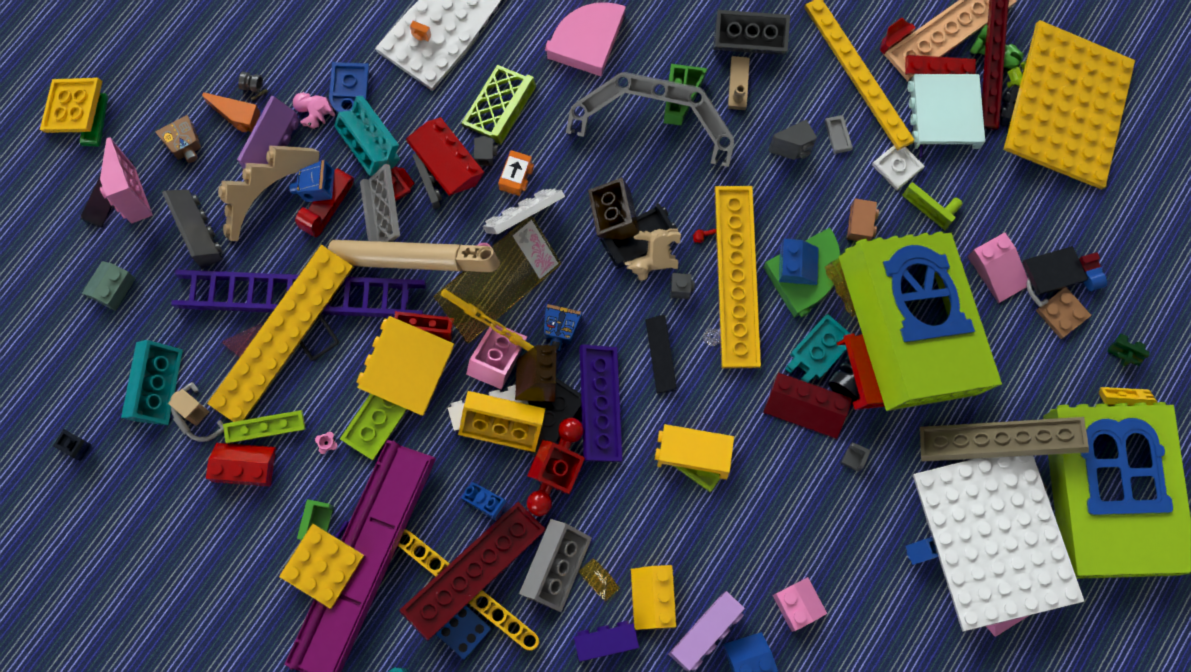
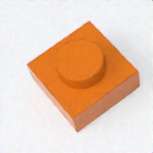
(420, 31)

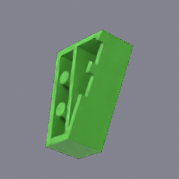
(687, 75)

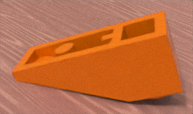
(238, 113)

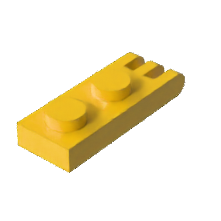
(1124, 395)

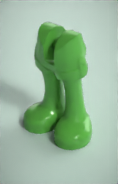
(1012, 53)

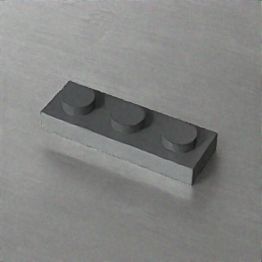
(428, 181)

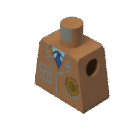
(181, 139)

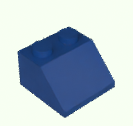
(798, 262)
(750, 654)

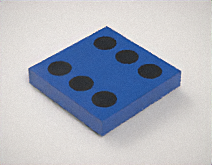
(464, 632)

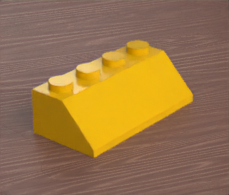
(501, 421)

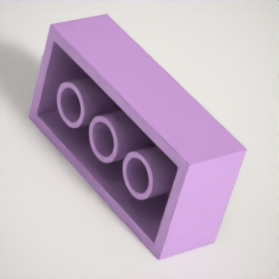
(706, 631)

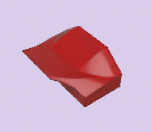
(896, 33)
(401, 182)

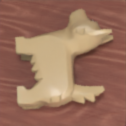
(658, 252)

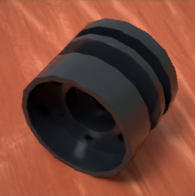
(844, 381)

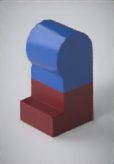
(1093, 270)

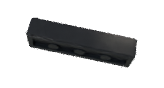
(96, 207)
(661, 354)

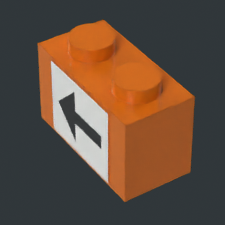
(515, 173)

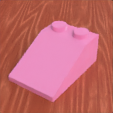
(999, 267)
(494, 358)

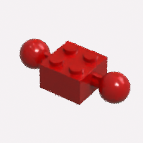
(555, 466)

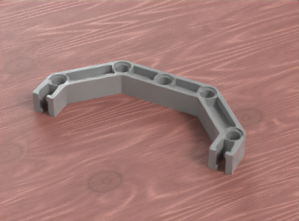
(645, 87)

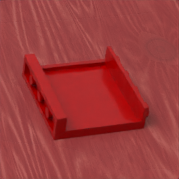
(863, 372)

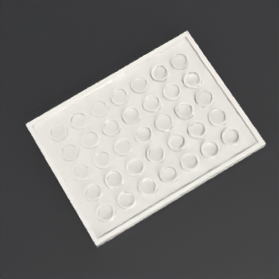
(997, 540)

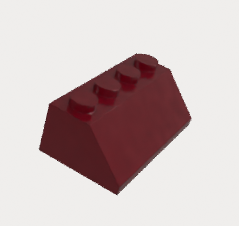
(807, 405)

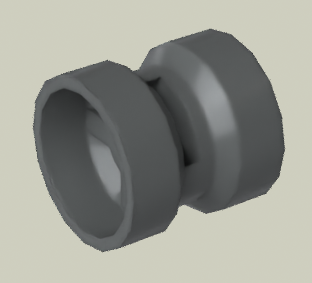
(251, 82)

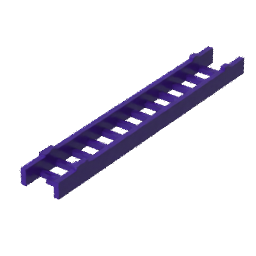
(230, 305)

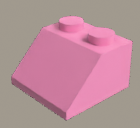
(800, 604)

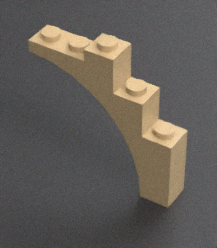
(258, 177)

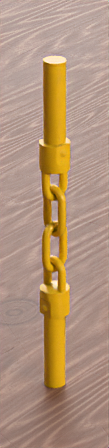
(471, 310)

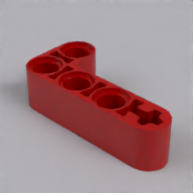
(320, 212)

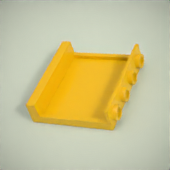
(405, 365)

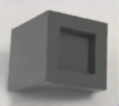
(855, 457)

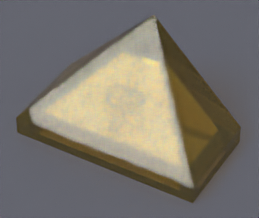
(599, 579)

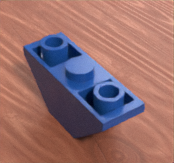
(485, 501)

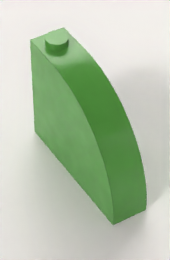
(803, 297)

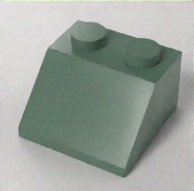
(109, 285)

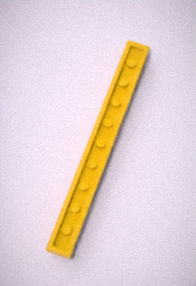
(859, 74)

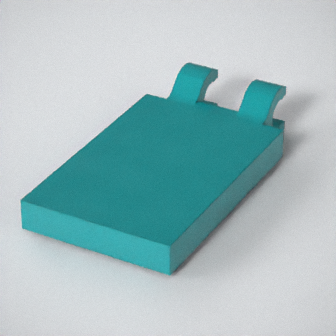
(818, 349)

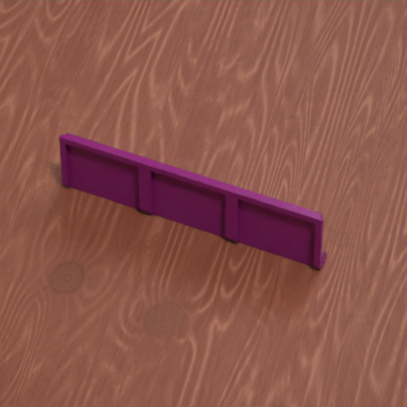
(375, 532)

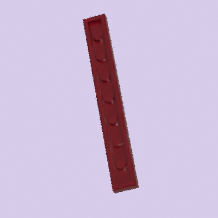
(994, 63)

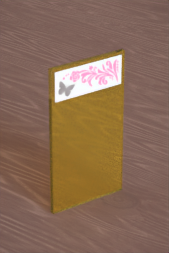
(524, 263)

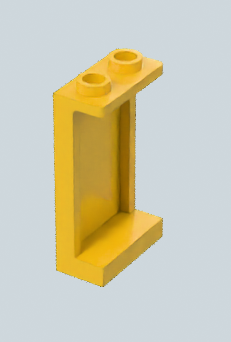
(695, 450)

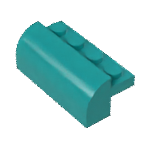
(367, 136)

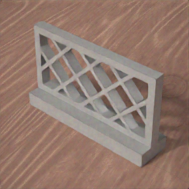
(377, 203)

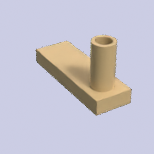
(738, 83)

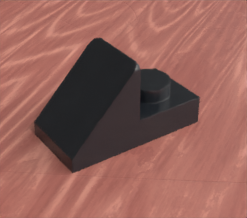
(71, 445)

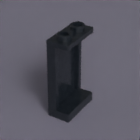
(630, 248)

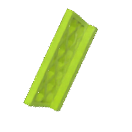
(513, 108)

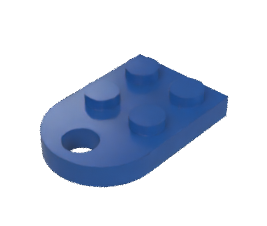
(348, 82)

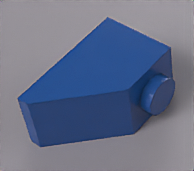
(921, 551)

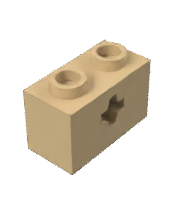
(188, 407)

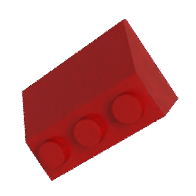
(241, 464)

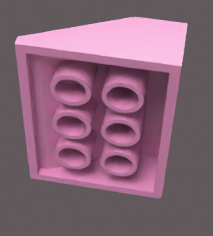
(122, 184)

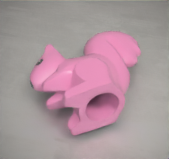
(315, 105)

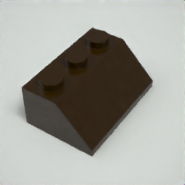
(613, 210)
(536, 374)

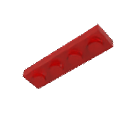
(938, 65)

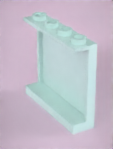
(946, 109)

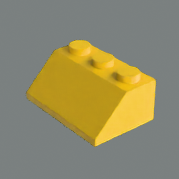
(653, 597)

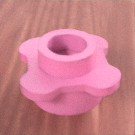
(320, 440)

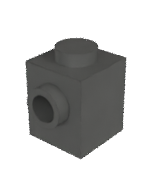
(484, 151)
(681, 286)

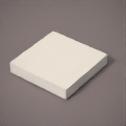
(898, 166)

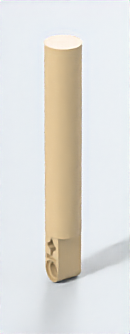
(416, 255)

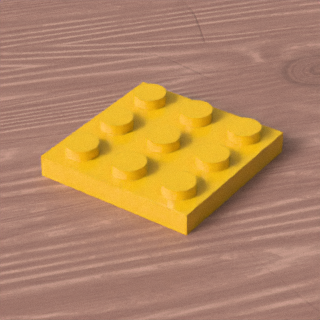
(71, 105)
(322, 566)

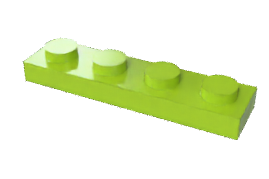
(264, 426)

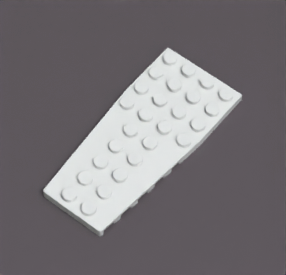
(452, 28)

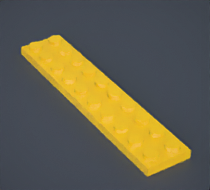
(737, 277)
(280, 335)

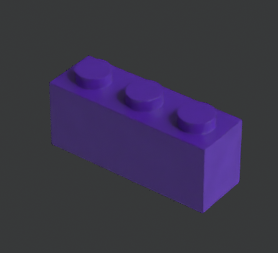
(606, 641)

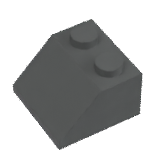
(794, 141)

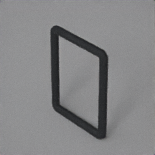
(325, 350)

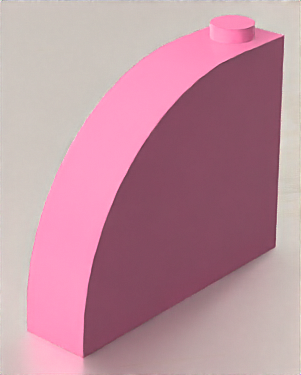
(587, 37)

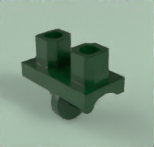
(1128, 352)

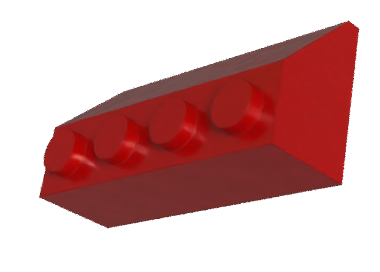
(445, 156)

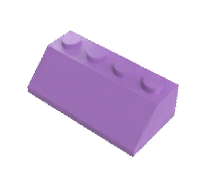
(271, 129)

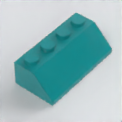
(151, 383)

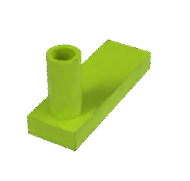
(930, 207)

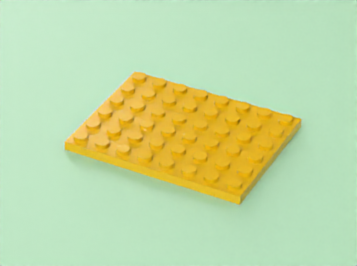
(1069, 105)

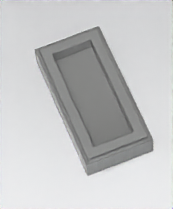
(838, 134)

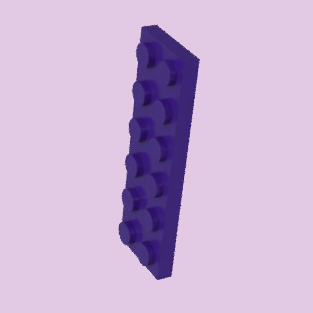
(600, 403)

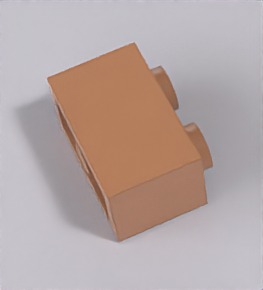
(862, 219)

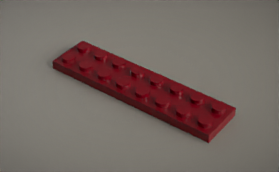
(472, 571)

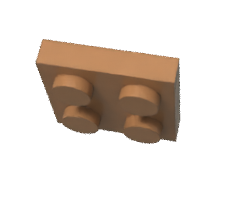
(1063, 313)

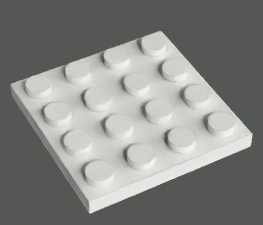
(526, 208)

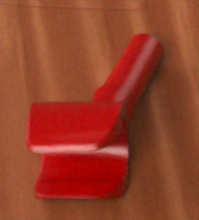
(698, 236)

